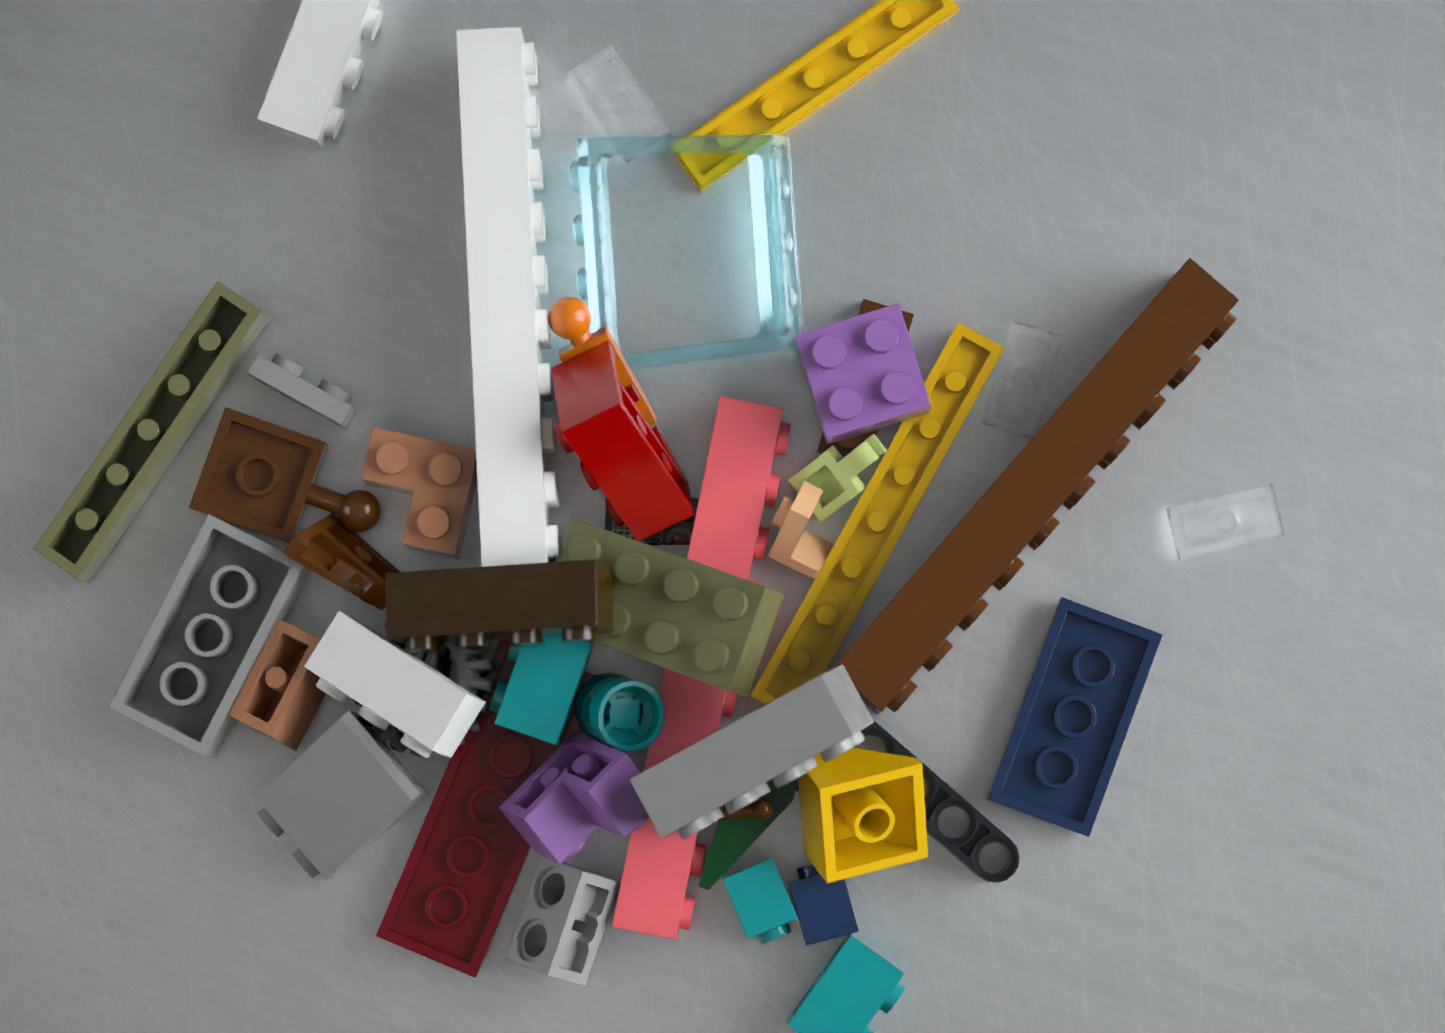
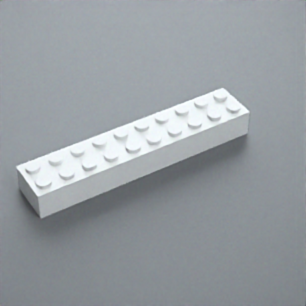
(504, 296)

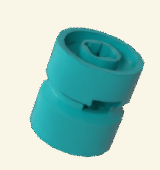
(631, 716)

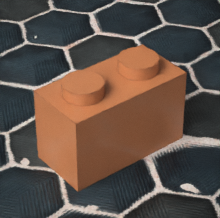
(280, 691)

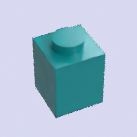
(761, 901)

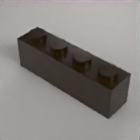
(499, 603)

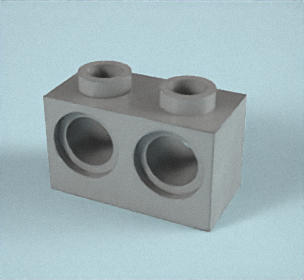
(563, 921)

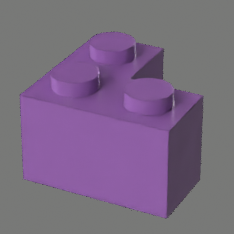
(573, 795)

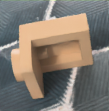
(794, 545)

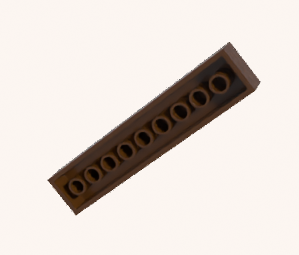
(1035, 484)

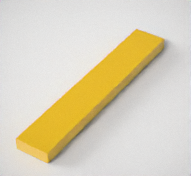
(816, 79)

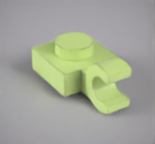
(838, 475)

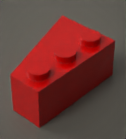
(618, 445)

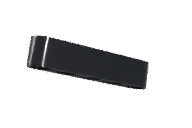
(939, 797)

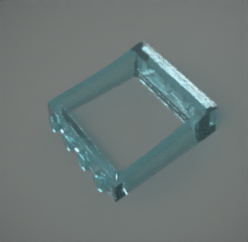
(772, 228)

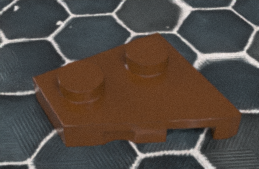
(342, 559)

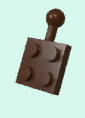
(267, 476)

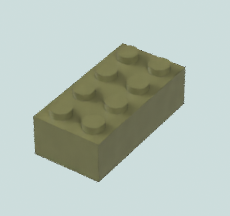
(679, 609)

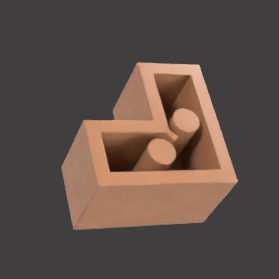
(437, 476)

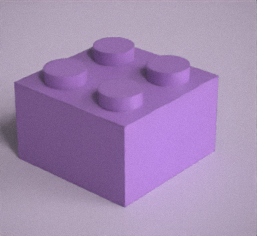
(862, 374)

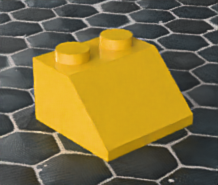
(862, 813)

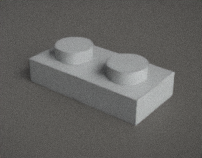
(285, 378)

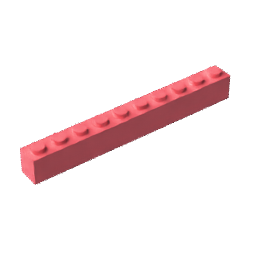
(726, 538)

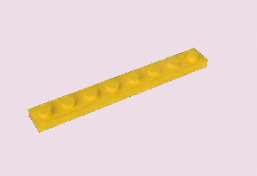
(880, 516)

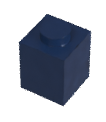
(822, 907)

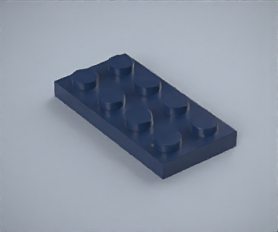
(1074, 716)

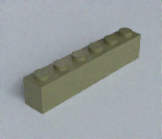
(152, 433)

